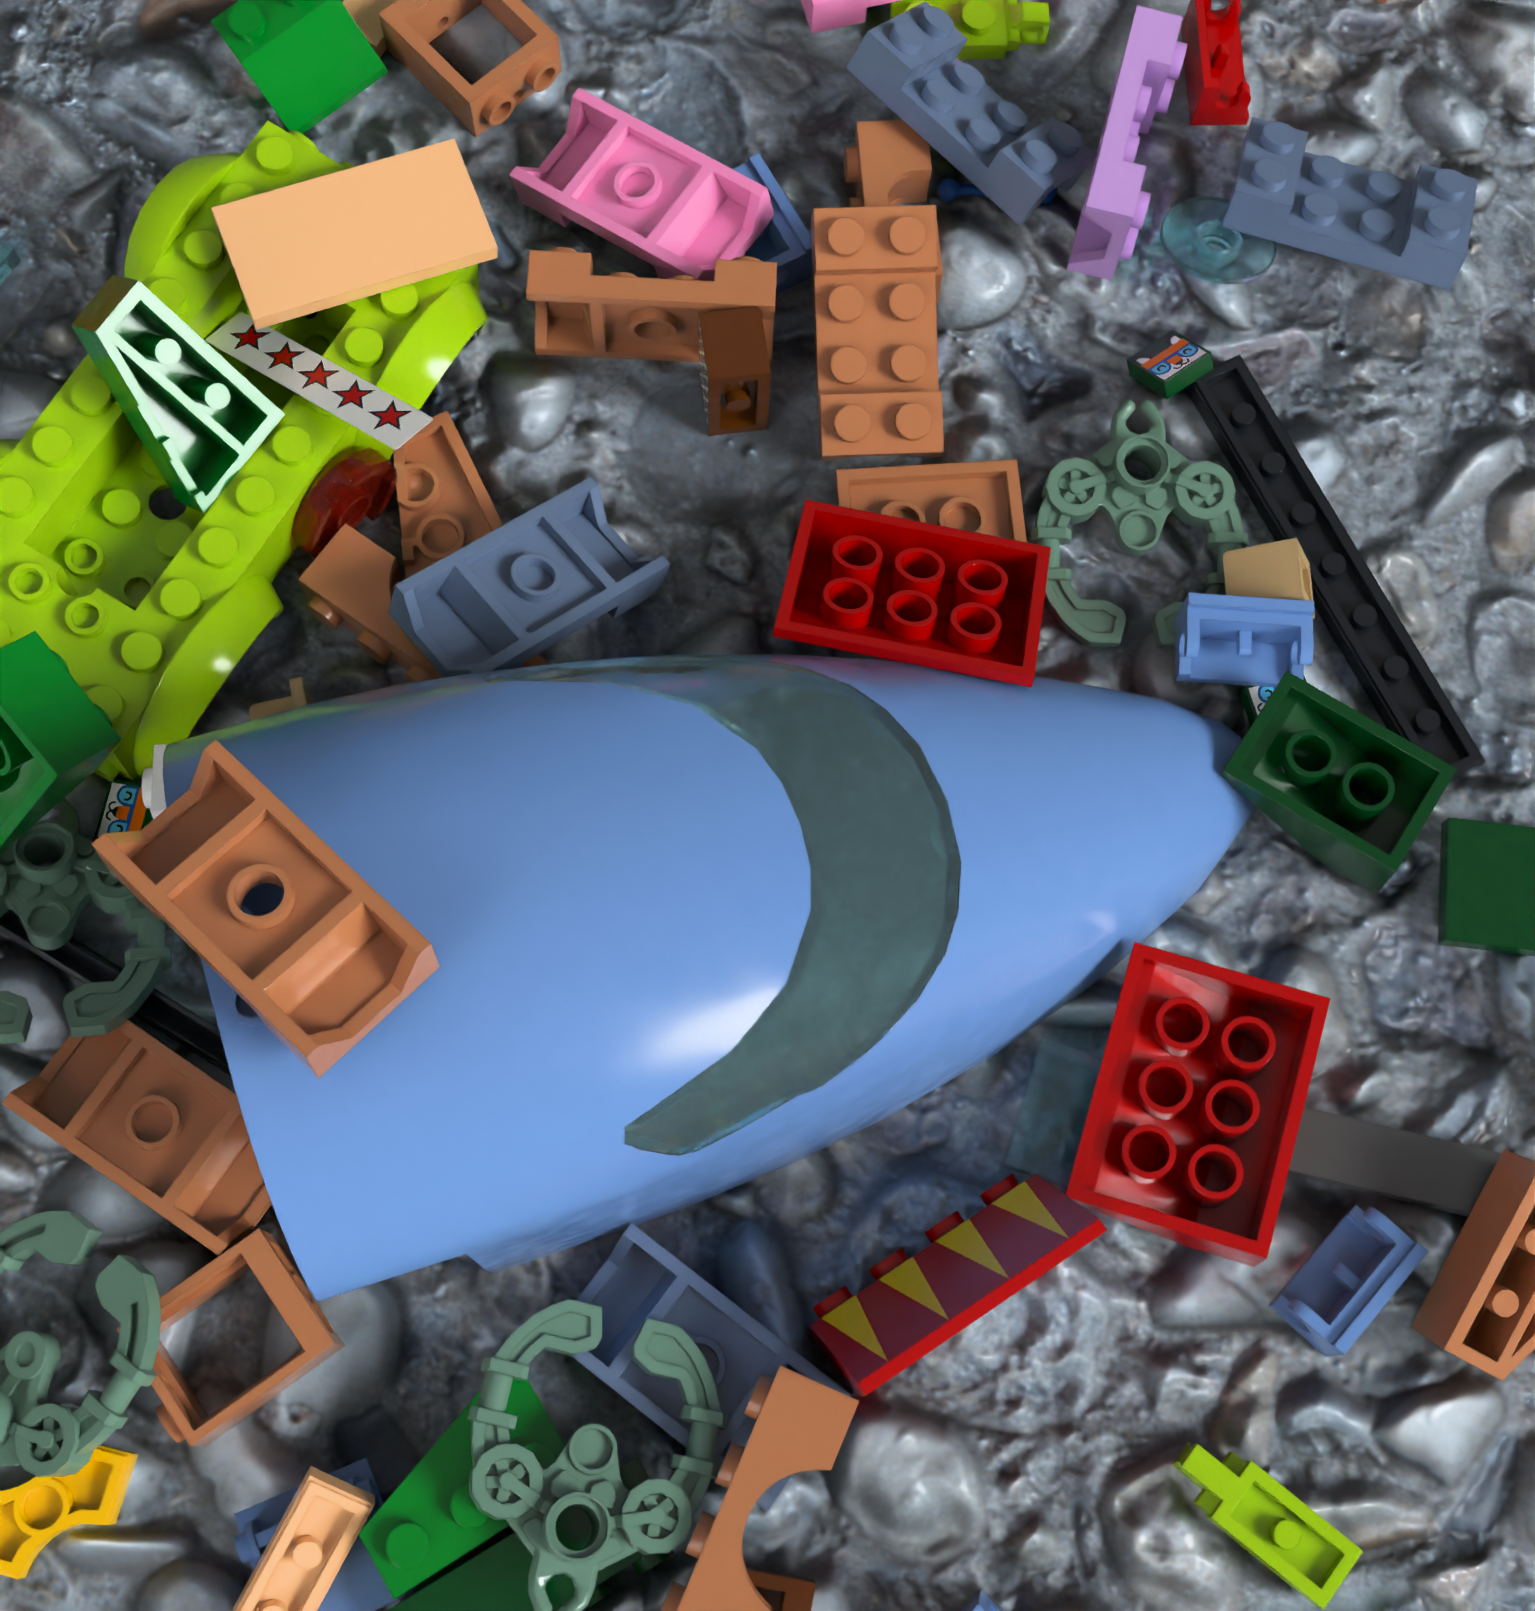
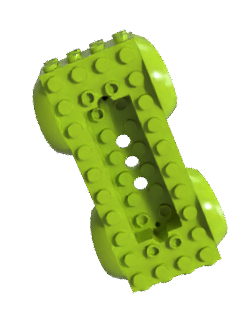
(169, 607)

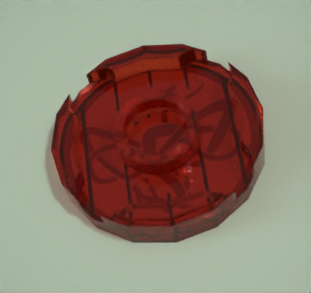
(346, 494)

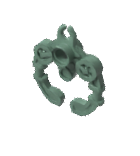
(1137, 509)
(49, 906)
(62, 1436)
(586, 1474)

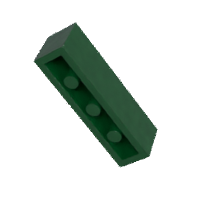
(500, 1574)

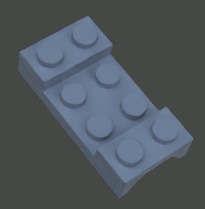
(989, 140)
(1351, 211)
(524, 586)
(651, 1283)

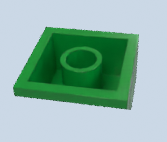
(301, 55)

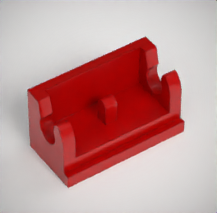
(1215, 65)

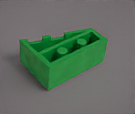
(175, 390)
(431, 1513)

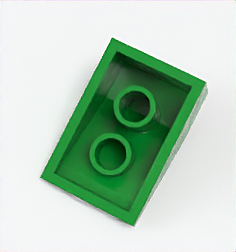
(47, 735)

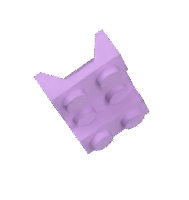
(1113, 200)

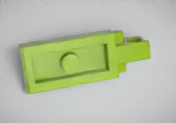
(990, 24)
(1270, 1523)

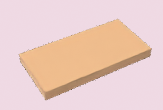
(354, 233)

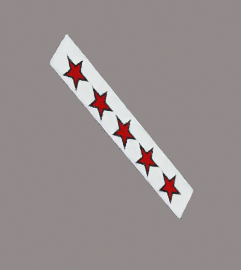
(320, 381)

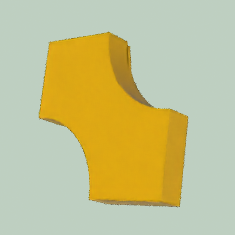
(51, 1505)

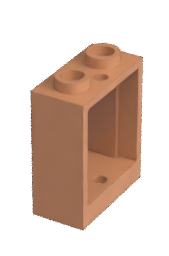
(491, 100)
(260, 1252)

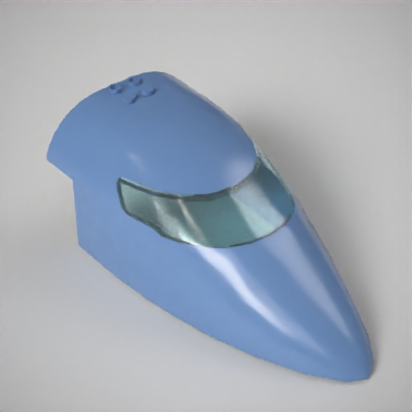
(689, 925)

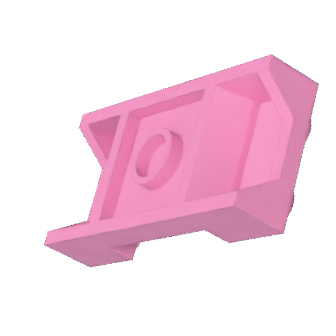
(645, 192)

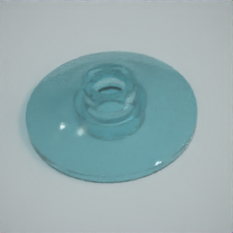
(1204, 249)

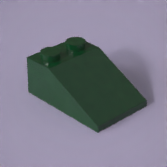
(1337, 781)

